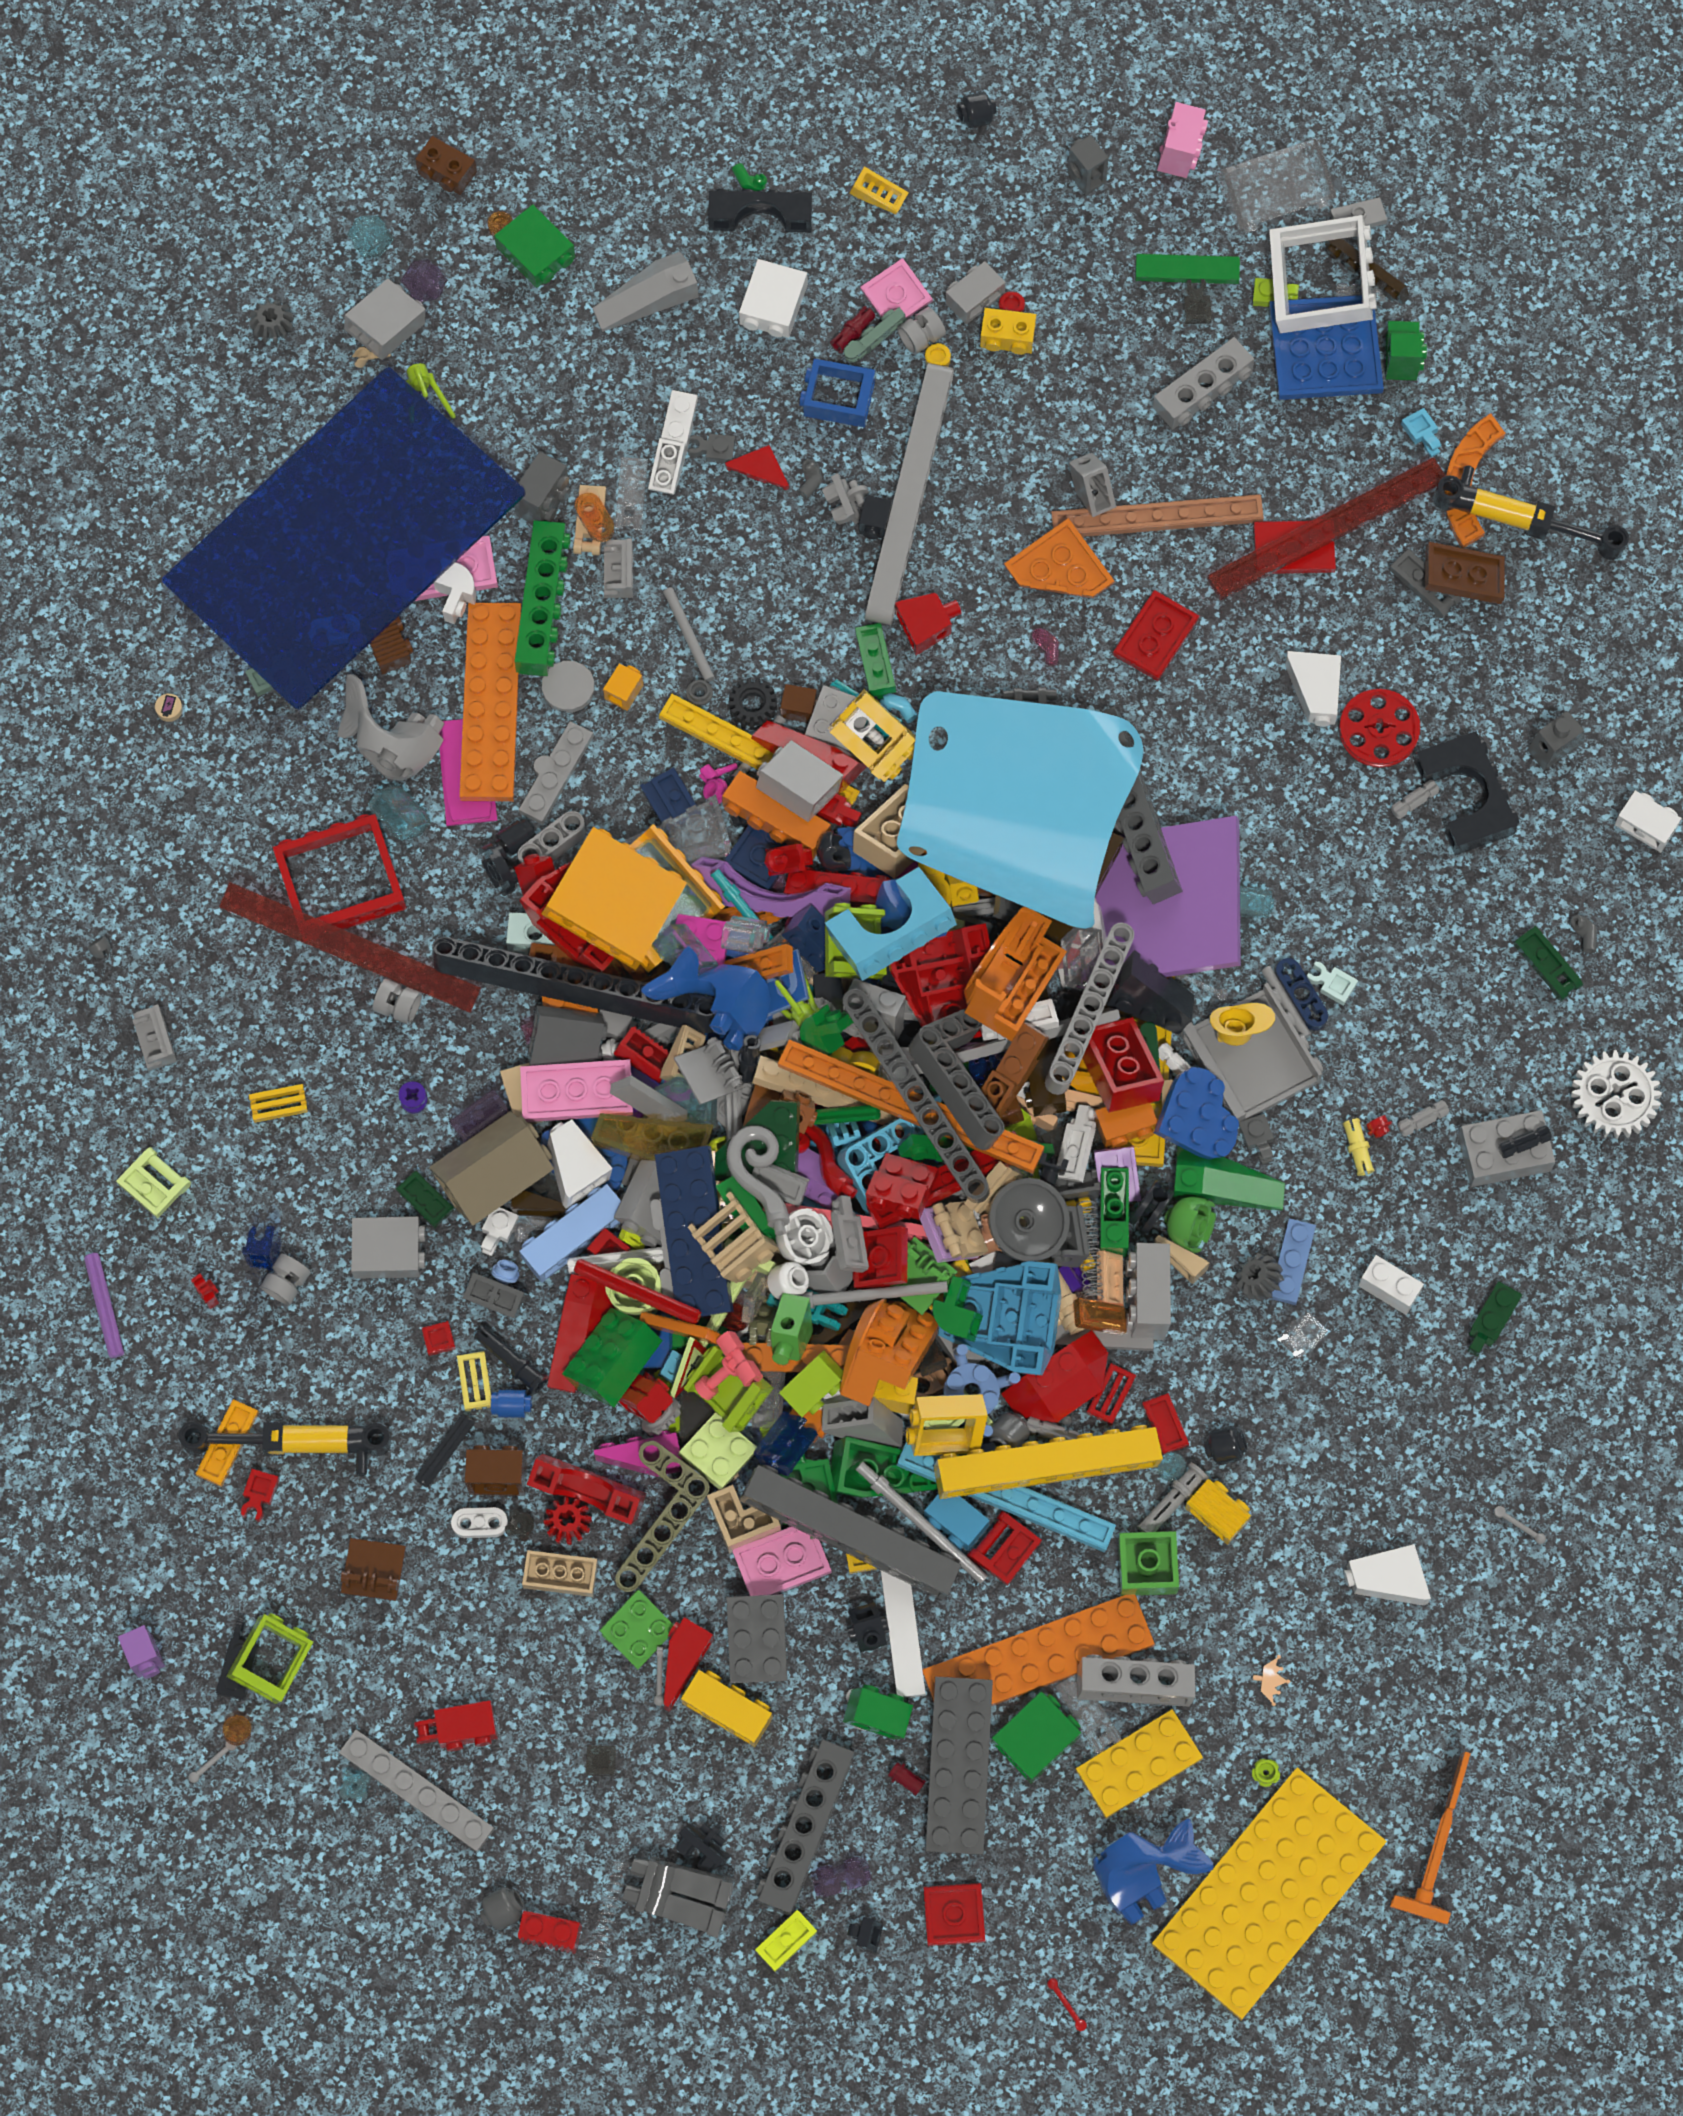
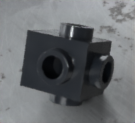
(867, 1627)

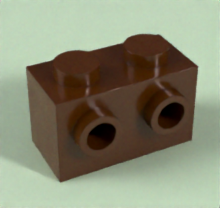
(445, 166)

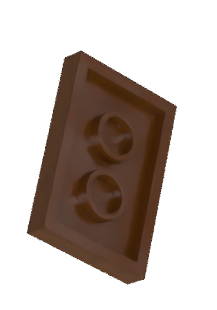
(1465, 573)

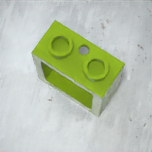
(257, 1684)

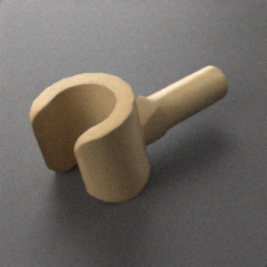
(364, 355)

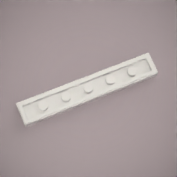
(903, 1636)

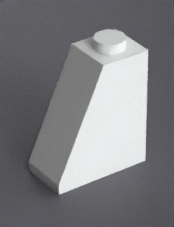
(1316, 684)
(575, 1163)
(1389, 1576)

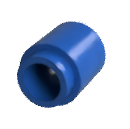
(510, 1403)

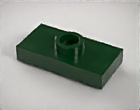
(425, 1199)

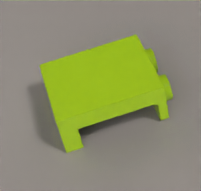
(835, 963)
(734, 1400)

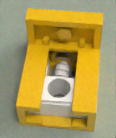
(891, 753)

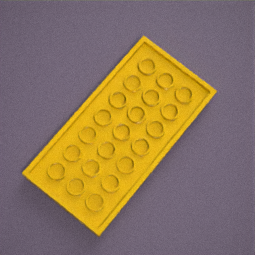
(1268, 1893)

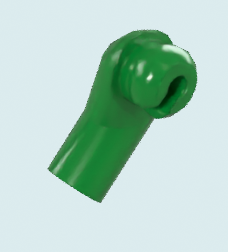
(747, 181)

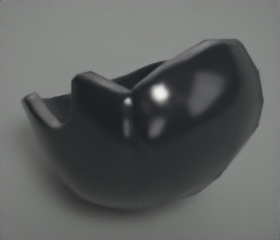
(831, 854)

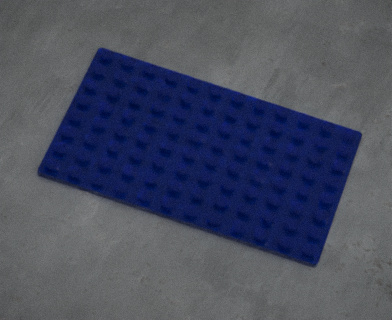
(343, 537)

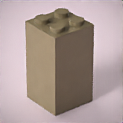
(492, 1167)

